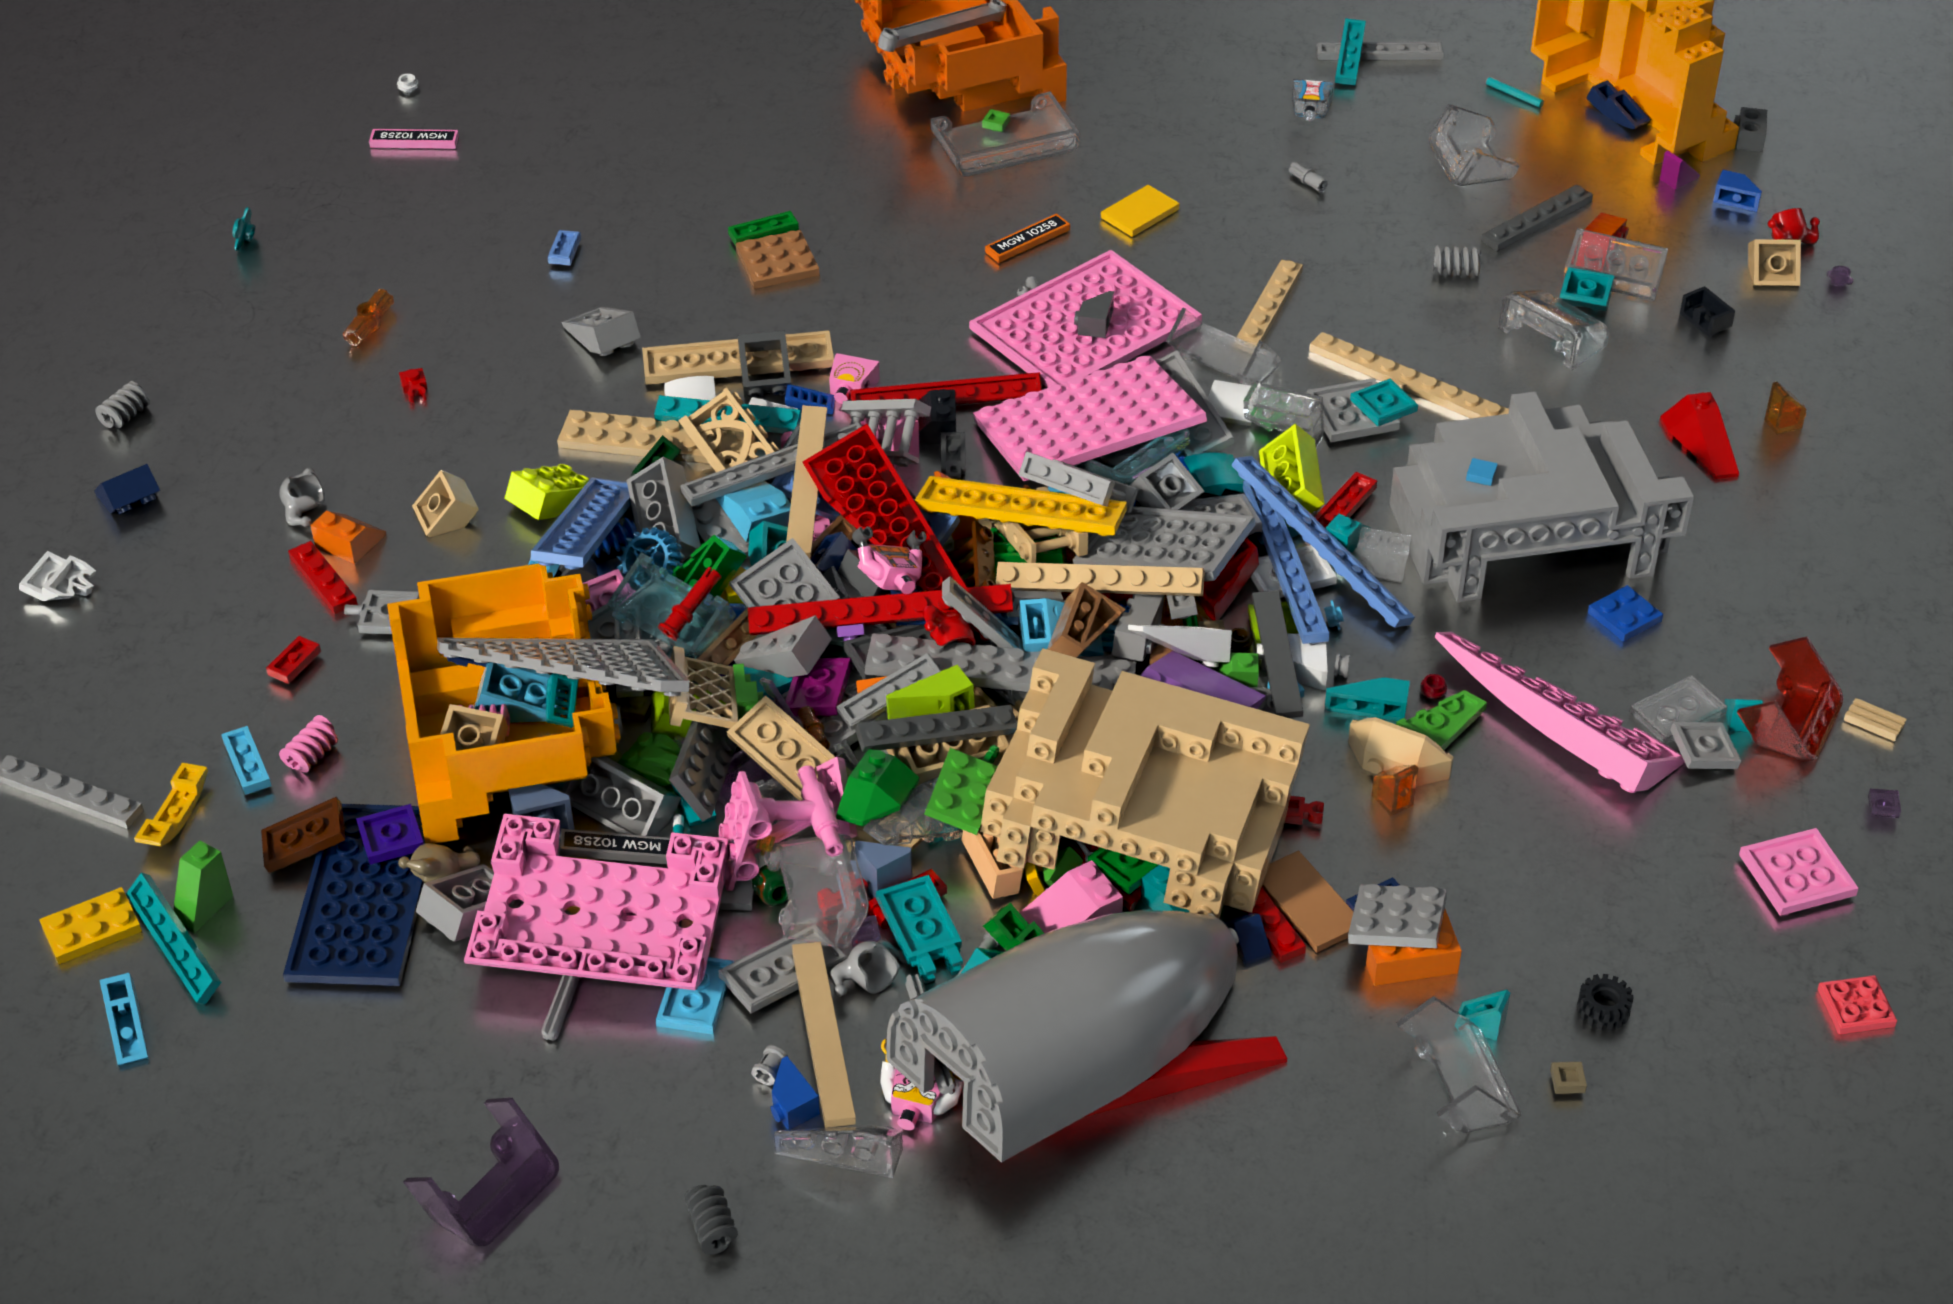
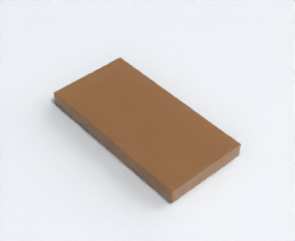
(1308, 901)

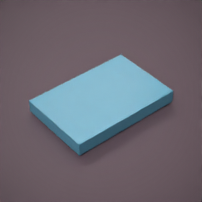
(698, 1008)

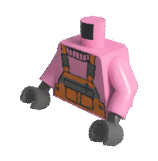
(890, 565)

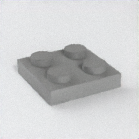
(1705, 745)

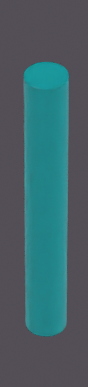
(1515, 92)

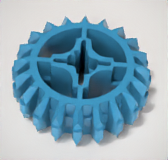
(664, 554)

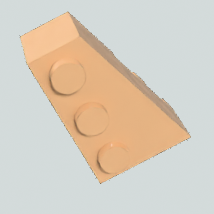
(997, 876)

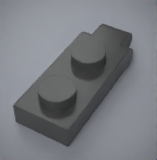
(953, 454)

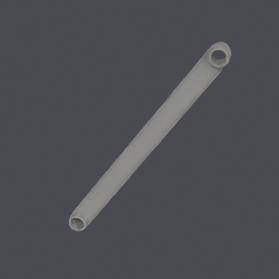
(941, 25)

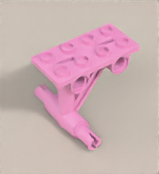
(750, 819)

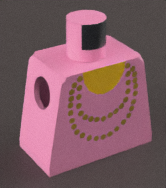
(852, 373)

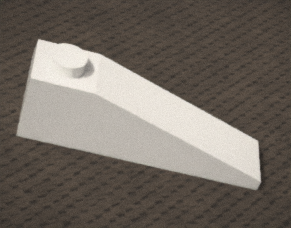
(1196, 643)

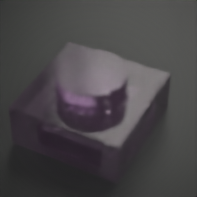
(1884, 803)
(867, 932)

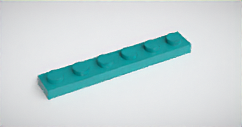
(770, 418)
(173, 938)

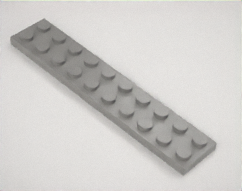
(982, 664)

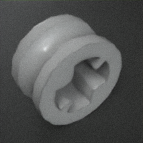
(1341, 665)

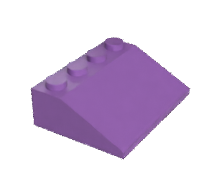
(1191, 675)

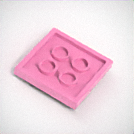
(1798, 871)

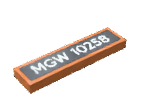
(1027, 238)

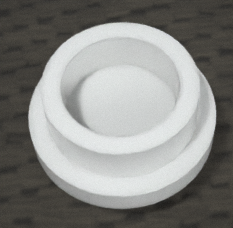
(407, 83)

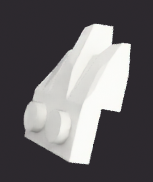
(58, 578)

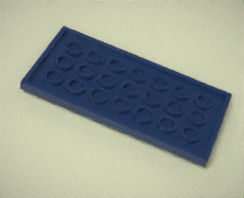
(355, 913)

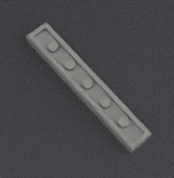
(1386, 50)

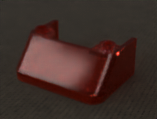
(1809, 706)

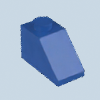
(1737, 191)
(793, 1096)

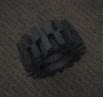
(1603, 1014)

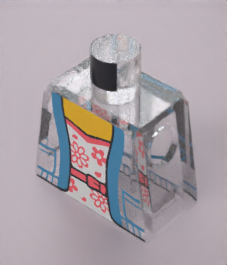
(1311, 98)

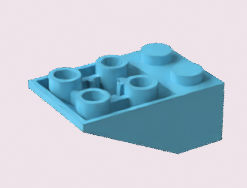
(1038, 623)

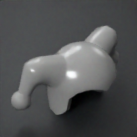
(301, 495)
(869, 965)

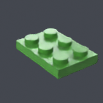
(961, 791)

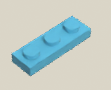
(246, 760)

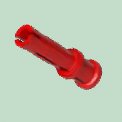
(683, 612)

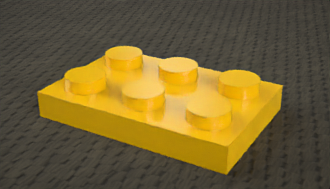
(90, 925)

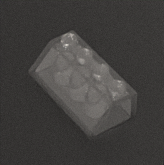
(1634, 264)

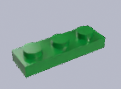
(763, 227)

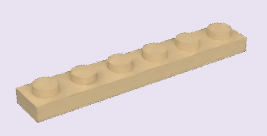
(1270, 302)

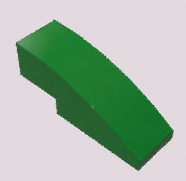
(1011, 928)

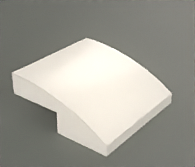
(691, 387)
(1228, 401)

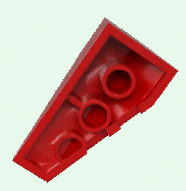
(1701, 430)

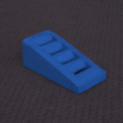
(798, 396)

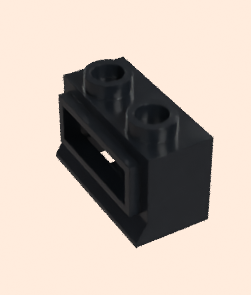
(1702, 302)

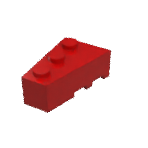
(1222, 591)

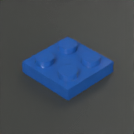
(1625, 613)

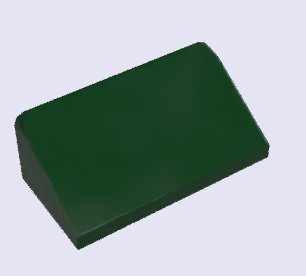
(662, 448)

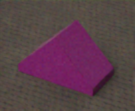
(1676, 171)

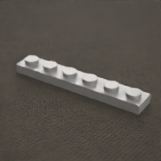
(69, 792)

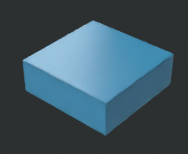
(1481, 472)

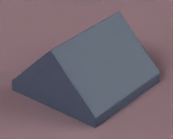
(883, 865)

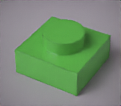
(996, 120)

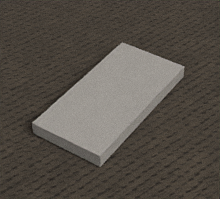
(770, 973)

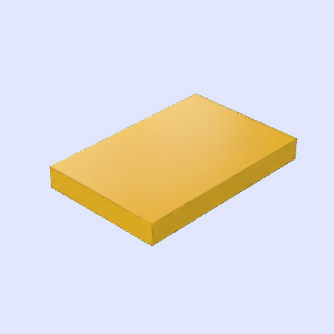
(1140, 210)

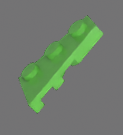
(1447, 719)

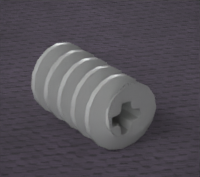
(1457, 260)
(122, 405)

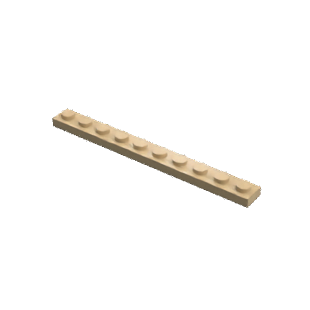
(1406, 378)

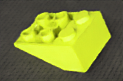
(544, 490)

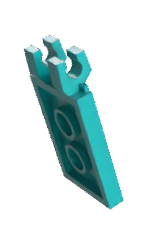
(921, 926)

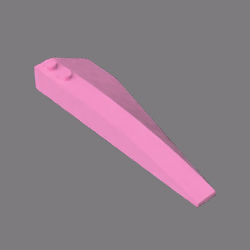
(1600, 740)

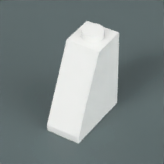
(1308, 661)

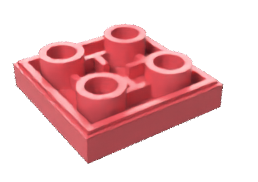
(1857, 1005)

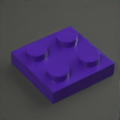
(389, 834)

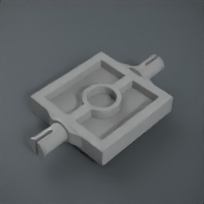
(374, 610)

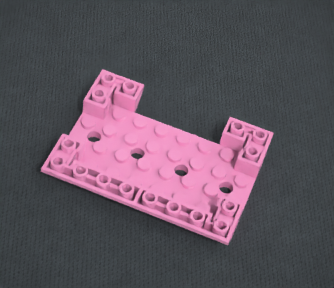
(596, 938)

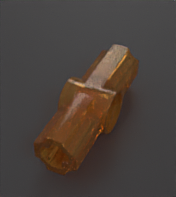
(368, 317)

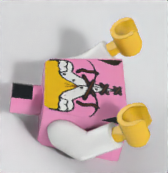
(911, 1102)

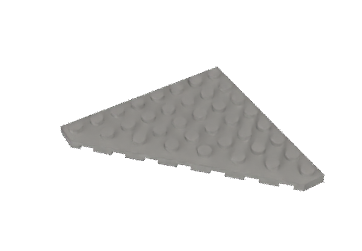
(609, 661)

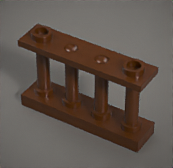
(982, 558)

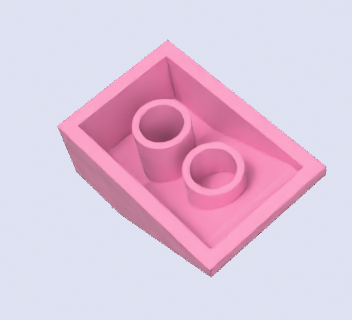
(1074, 898)

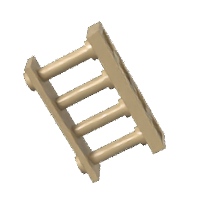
(1027, 548)

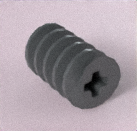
(711, 1218)

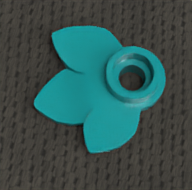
(243, 229)

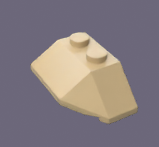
(1387, 745)

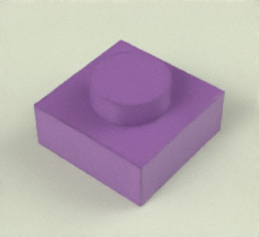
(850, 632)

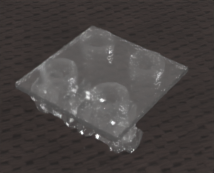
(1383, 553)

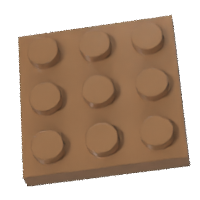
(777, 259)

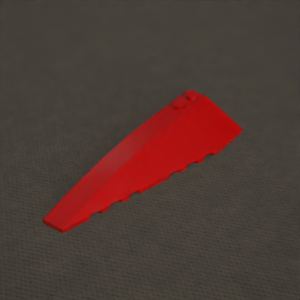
(868, 492)
(1204, 1064)

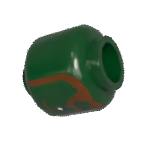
(770, 886)

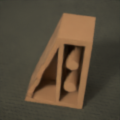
(1083, 620)

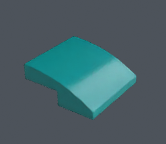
(1214, 472)

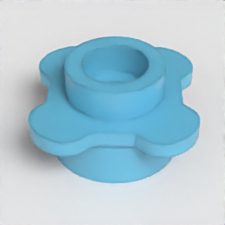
(1334, 615)

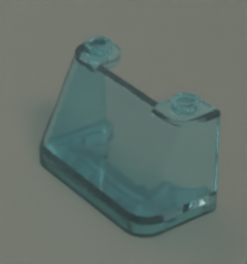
(647, 600)

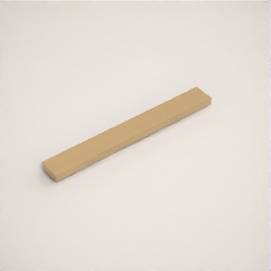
(804, 490)
(823, 1035)

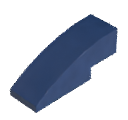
(1617, 105)

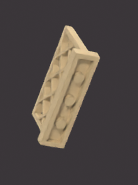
(681, 706)

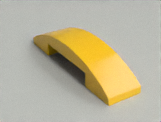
(177, 807)

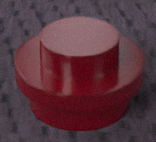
(1433, 686)

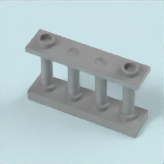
(893, 410)
(1076, 481)

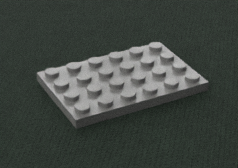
(1171, 540)

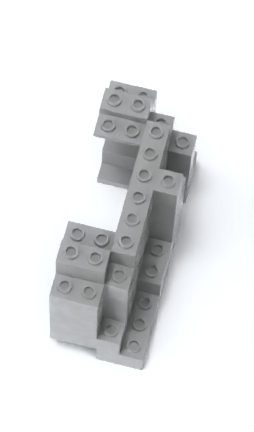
(1553, 491)

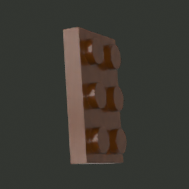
(303, 835)

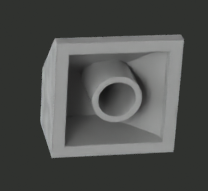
(1166, 485)

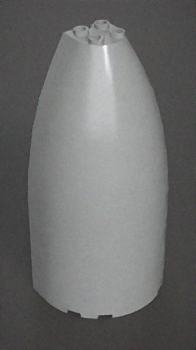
(1066, 1020)

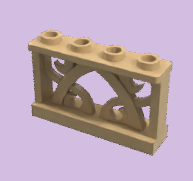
(702, 432)

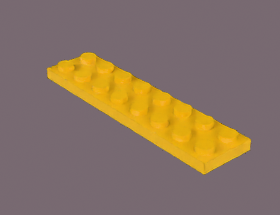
(1019, 505)

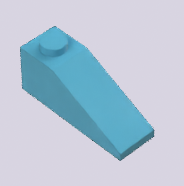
(124, 1018)

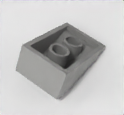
(604, 329)
(455, 899)

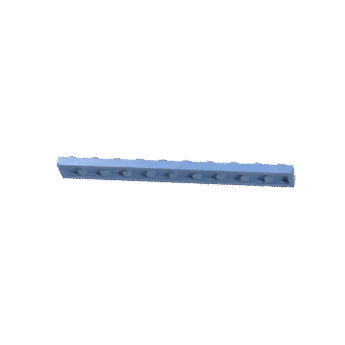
(1323, 541)
(1289, 570)

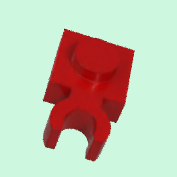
(414, 383)
(1300, 810)

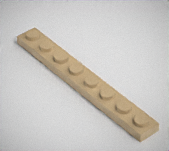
(1102, 578)

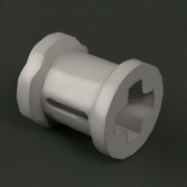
(768, 1067)

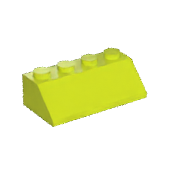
(1295, 465)

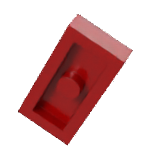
(293, 659)

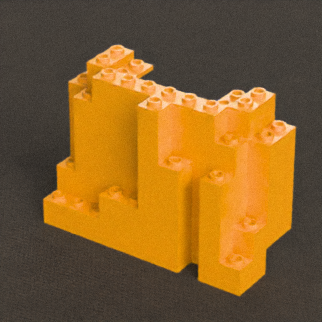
(1653, 50)
(490, 605)

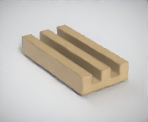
(1875, 719)

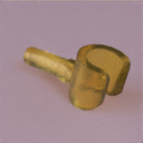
(765, 844)

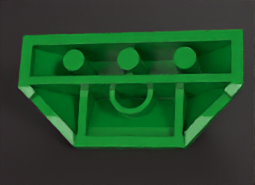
(876, 788)

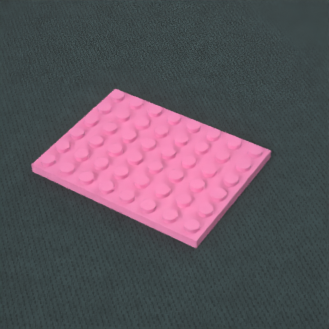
(1040, 328)
(1090, 415)

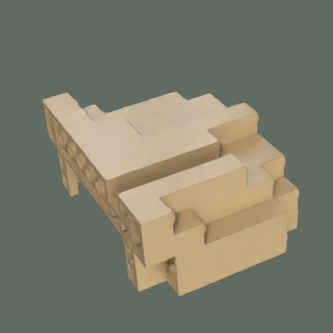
(1147, 778)

